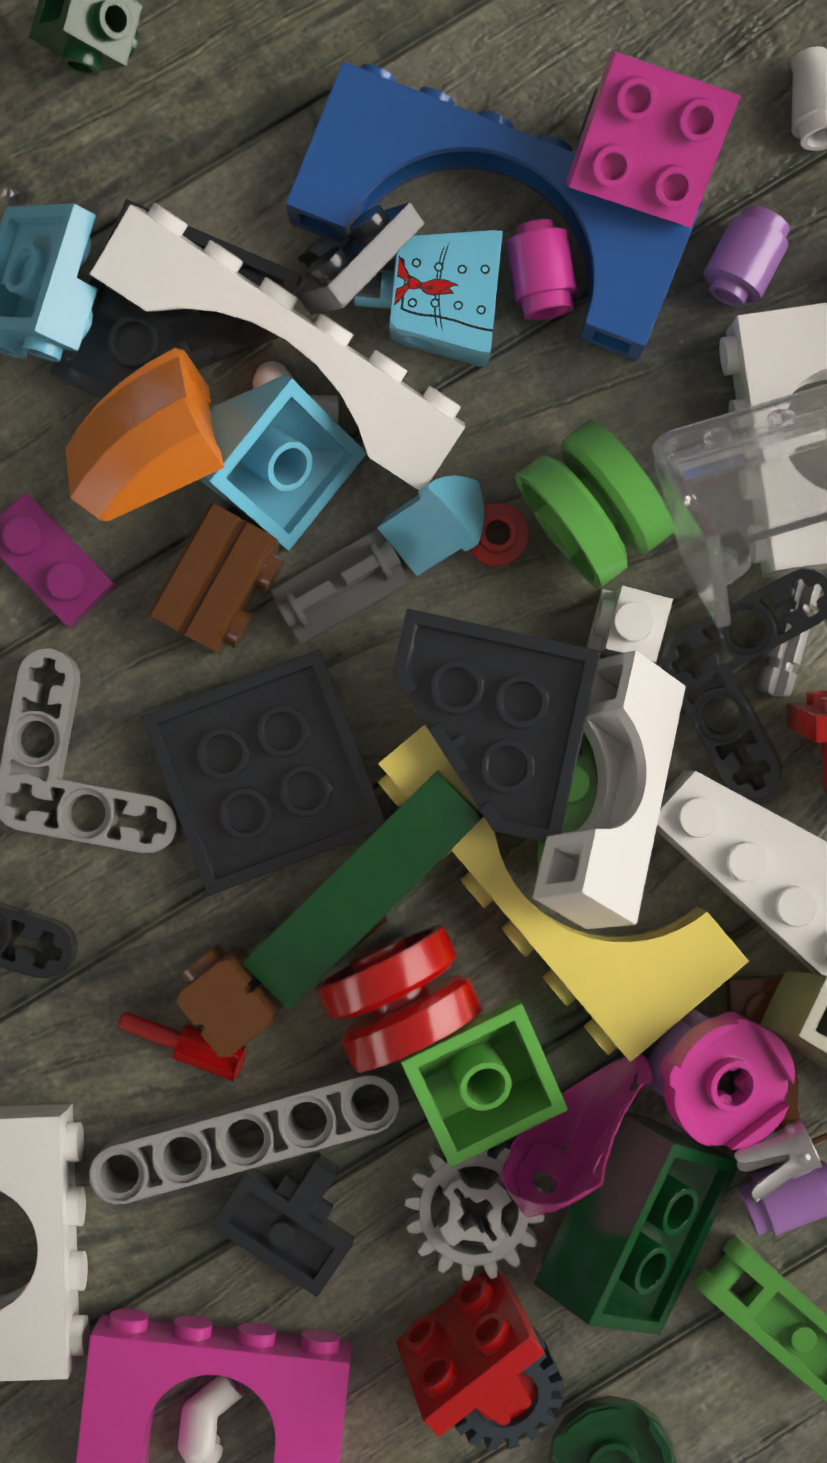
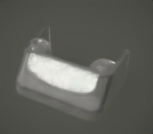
(742, 483)

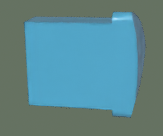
(436, 522)

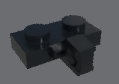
(347, 266)
(288, 1223)

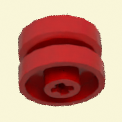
(402, 1005)

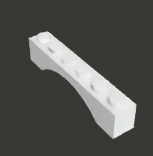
(166, 271)

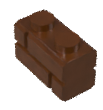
(217, 579)
(226, 1000)

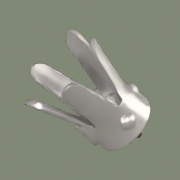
(788, 1145)

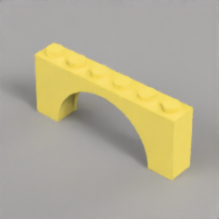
(627, 982)

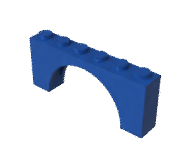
(388, 134)

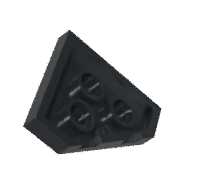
(129, 337)
(501, 713)

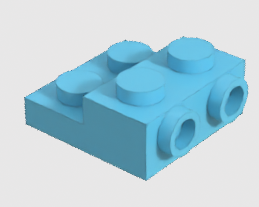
(40, 297)

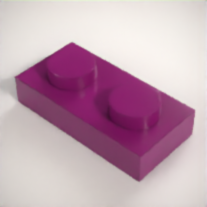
(51, 561)

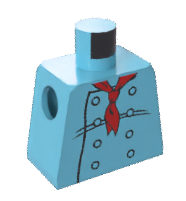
(441, 294)

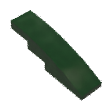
(363, 890)

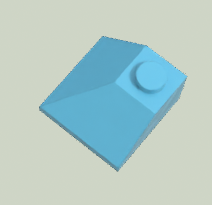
(280, 457)

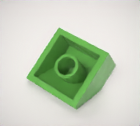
(484, 1083)

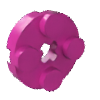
(701, 1059)

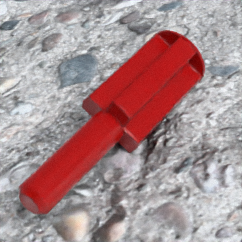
(187, 1044)

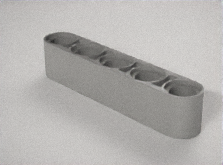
(223, 1154)

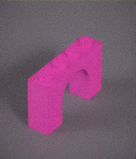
(140, 1359)

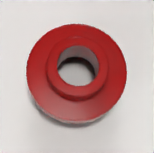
(510, 551)

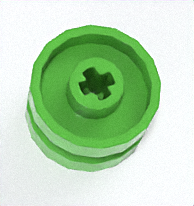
(595, 503)

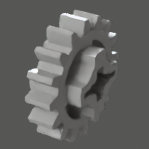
(453, 1225)

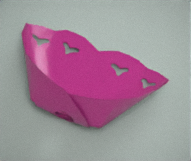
(583, 1129)

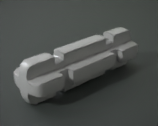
(777, 676)

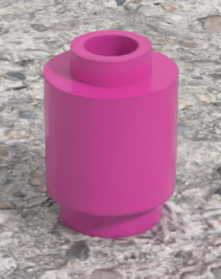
(542, 270)

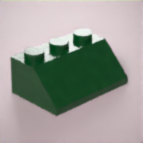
(640, 1231)

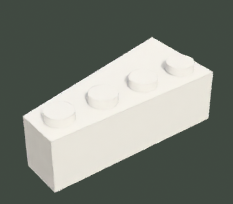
(755, 859)

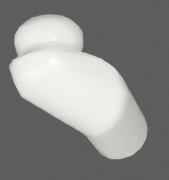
(199, 1415)

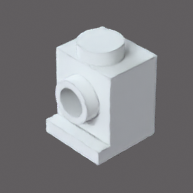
(629, 622)

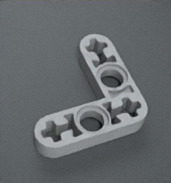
(47, 772)

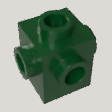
(88, 32)

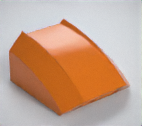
(144, 439)

